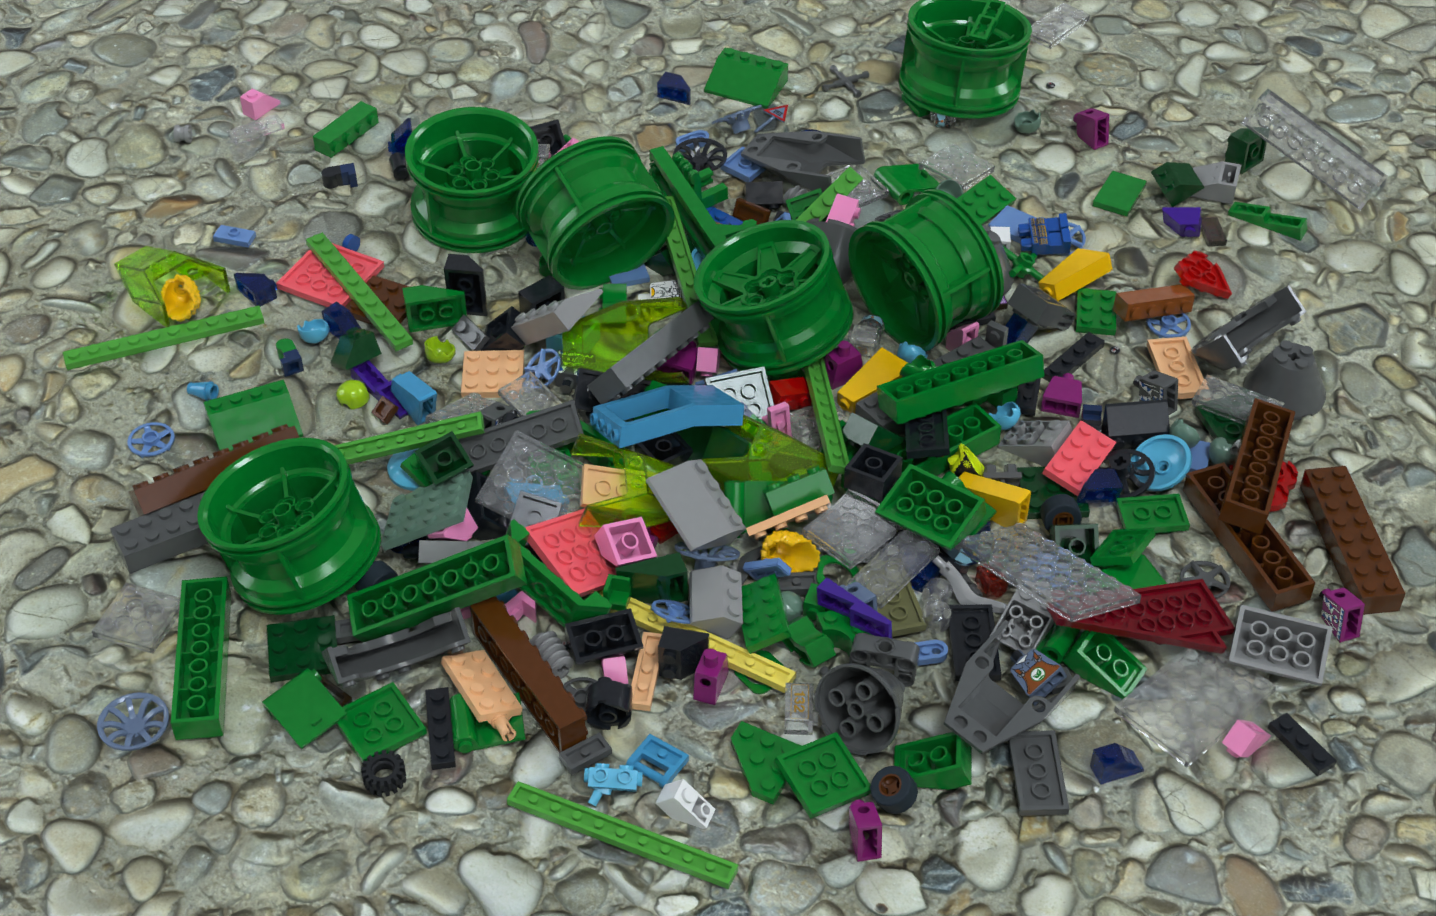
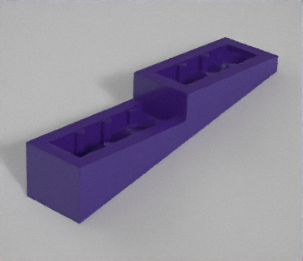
(376, 384)
(860, 614)

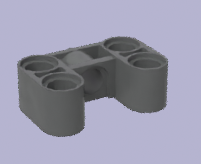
(887, 653)

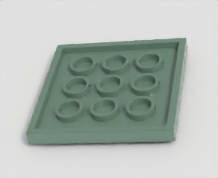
(427, 511)

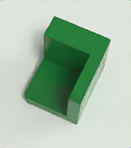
(617, 591)

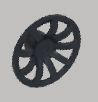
(702, 160)
(1126, 469)

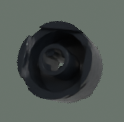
(608, 704)

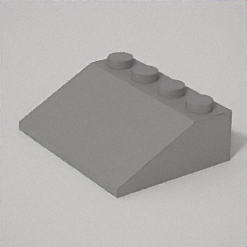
(554, 318)
(696, 505)
(1280, 645)

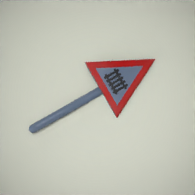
(776, 112)

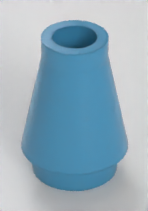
(203, 390)

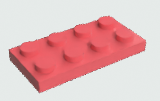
(1079, 457)

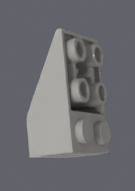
(1219, 181)
(1036, 439)
(1027, 624)

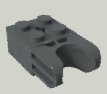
(1040, 308)

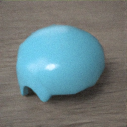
(314, 331)
(910, 352)
(1007, 415)

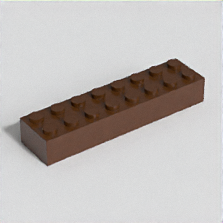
(1257, 466)
(196, 478)
(1352, 539)
(1261, 557)
(528, 674)

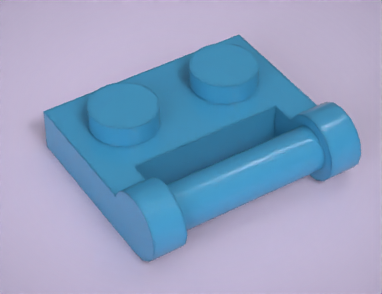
(661, 755)

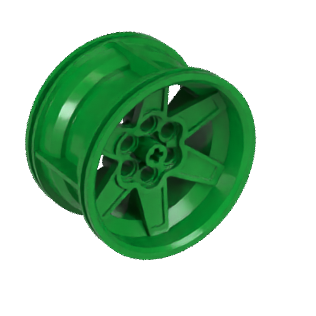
(957, 74)
(469, 177)
(594, 212)
(926, 269)
(774, 296)
(290, 525)

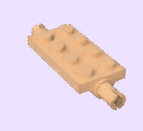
(483, 689)

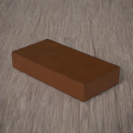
(746, 210)

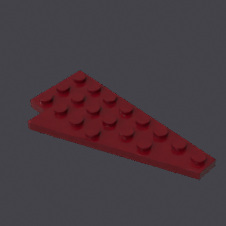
(1167, 614)

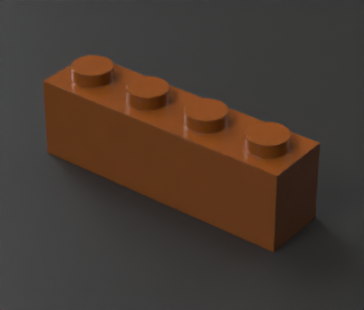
(1153, 302)

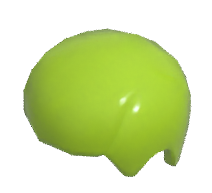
(439, 351)
(352, 394)

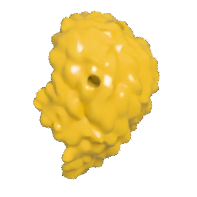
(180, 301)
(792, 549)

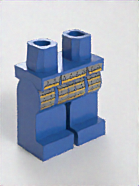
(1045, 235)

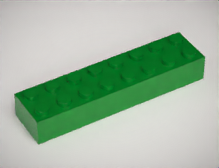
(960, 381)
(967, 426)
(437, 589)
(201, 659)

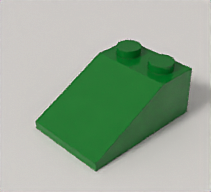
(432, 307)
(1105, 663)
(937, 761)

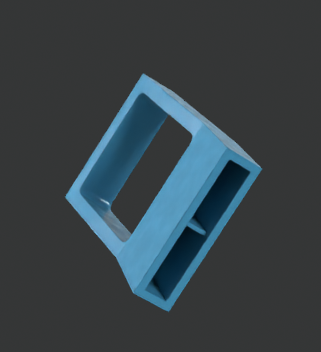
(688, 408)

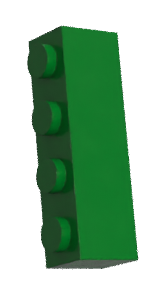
(345, 129)

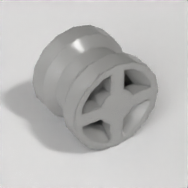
(183, 133)

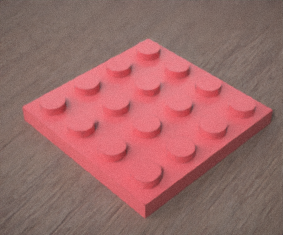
(315, 283)
(571, 552)

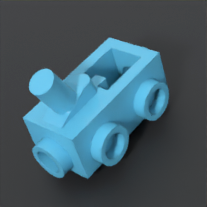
(606, 779)

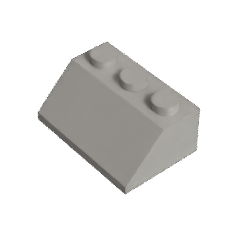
(716, 600)

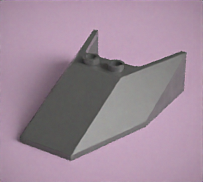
(804, 155)
(988, 714)

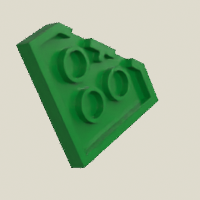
(756, 757)

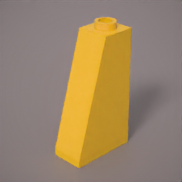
(1075, 272)
(877, 370)
(1008, 500)

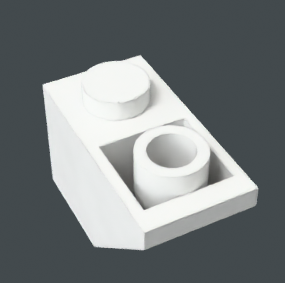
(685, 804)

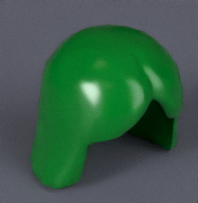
(919, 364)

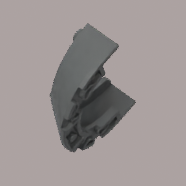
(1232, 342)
(397, 650)

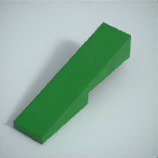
(987, 20)
(1261, 216)

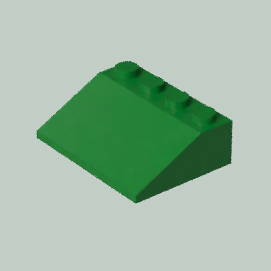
(747, 78)
(250, 413)
(932, 507)

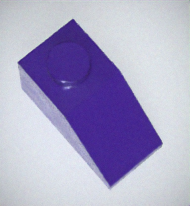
(1183, 220)

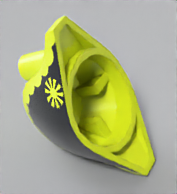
(965, 461)

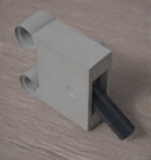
(436, 550)

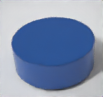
(351, 242)

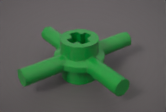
(1023, 265)

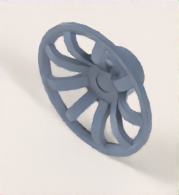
(741, 123)
(706, 560)
(135, 726)

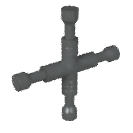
(847, 81)

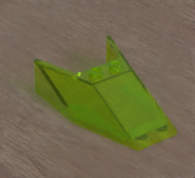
(150, 263)
(615, 331)
(770, 456)
(639, 498)

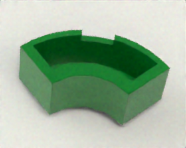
(613, 294)
(838, 629)
(809, 642)

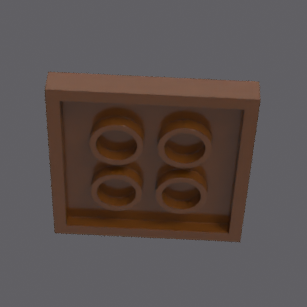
(390, 295)

